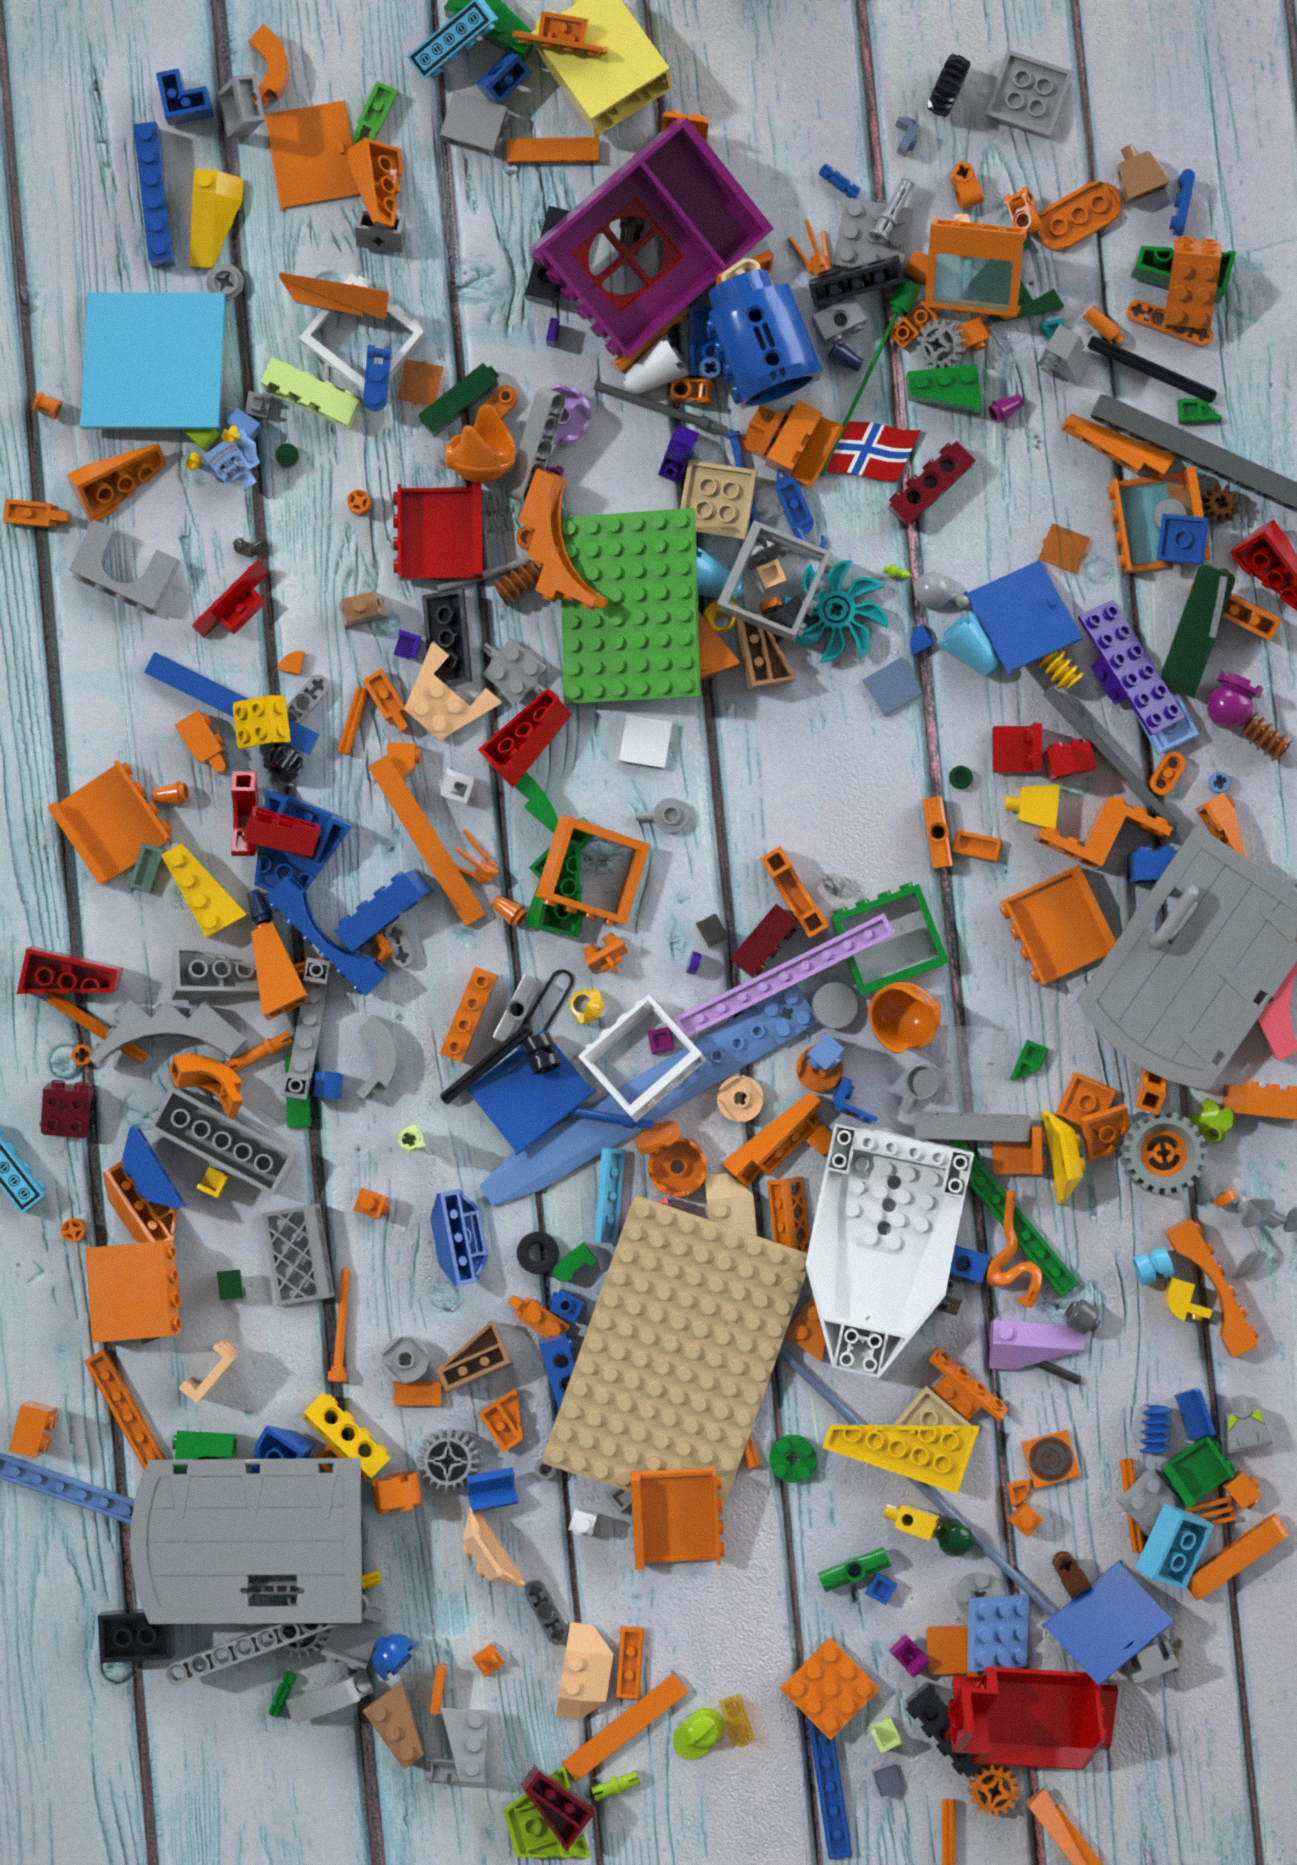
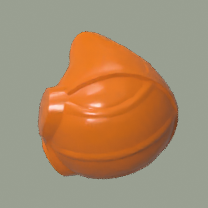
(483, 450)
(903, 1017)

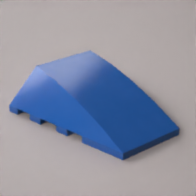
(275, 864)

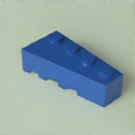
(382, 909)

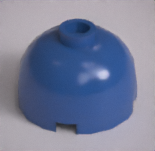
(392, 1654)

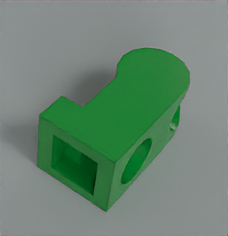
(570, 1263)

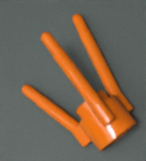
(819, 263)
(485, 870)

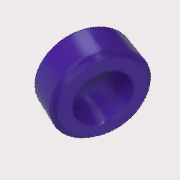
(693, 963)

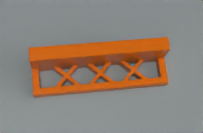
(782, 1208)

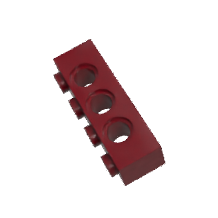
(961, 463)

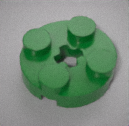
(800, 1470)

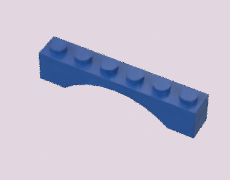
(153, 195)
(293, 902)

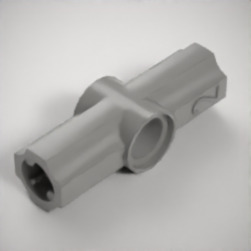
(524, 995)

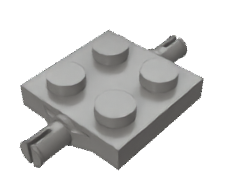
(514, 670)

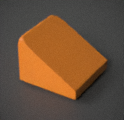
(820, 1139)

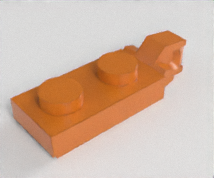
(33, 514)
(386, 699)
(538, 1317)

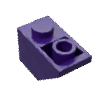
(678, 453)

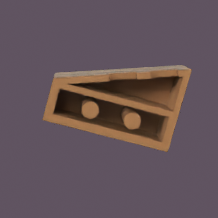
(761, 657)
(476, 1359)
(395, 1723)

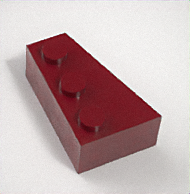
(764, 941)
(558, 1805)

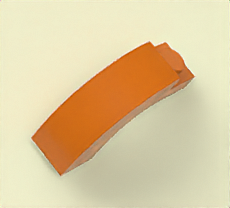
(270, 48)
(210, 1074)
(1150, 1092)

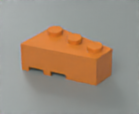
(792, 437)
(714, 653)

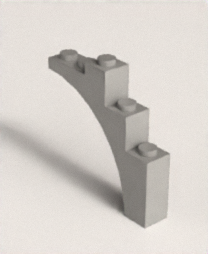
(136, 1025)

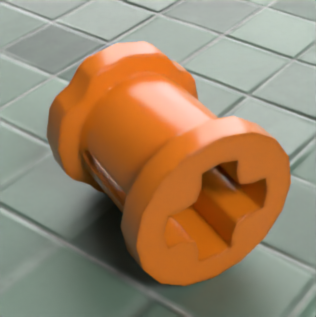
(47, 405)

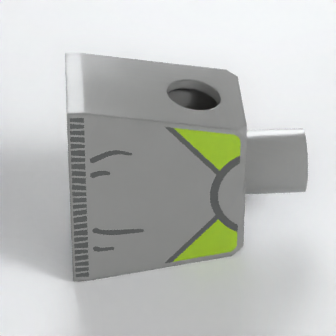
(1244, 1427)

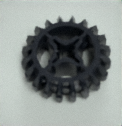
(948, 85)

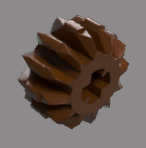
(1212, 505)

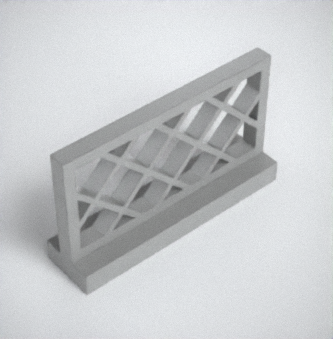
(318, 1252)

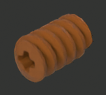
(518, 582)
(1265, 737)

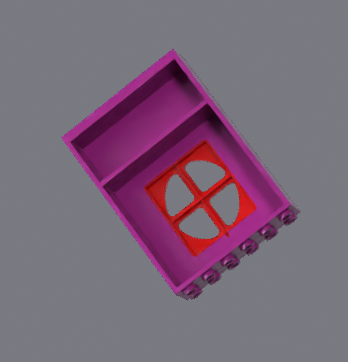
(687, 202)

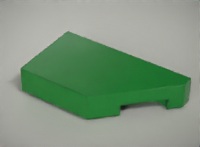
(1196, 411)
(1030, 1060)

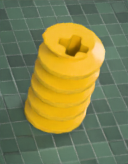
(1060, 669)

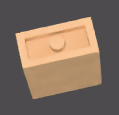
(199, 1391)

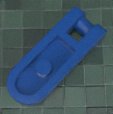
(1182, 202)
(377, 378)

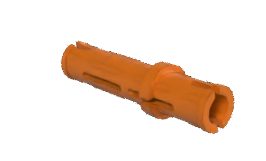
(261, 1051)

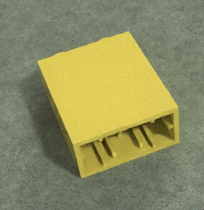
(616, 82)

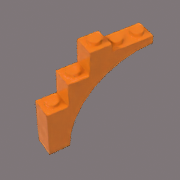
(543, 517)

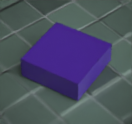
(552, 333)

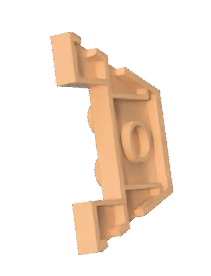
(437, 705)

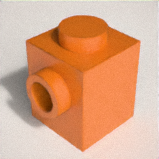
(975, 333)
(1242, 1490)

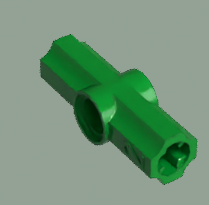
(869, 1563)

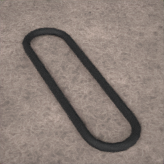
(543, 993)

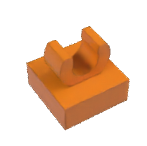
(488, 1660)

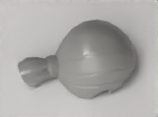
(935, 591)

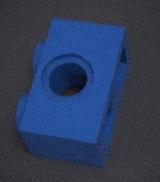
(503, 77)
(975, 1268)

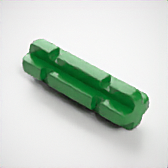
(282, 1694)

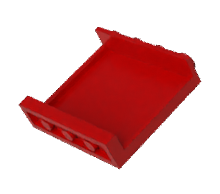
(439, 533)

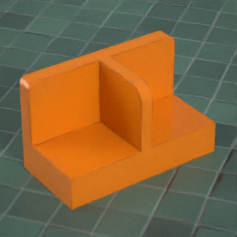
(762, 431)

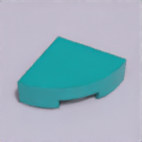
(1049, 327)

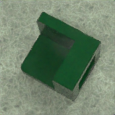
(230, 1284)

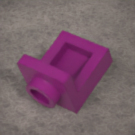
(909, 1656)

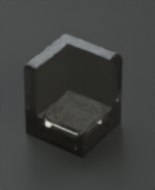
(712, 930)

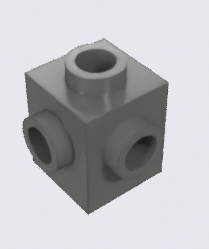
(953, 1299)

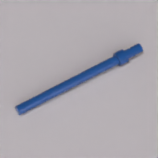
(626, 1120)

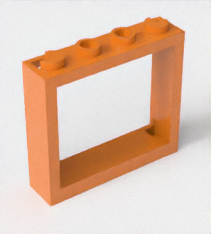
(555, 860)

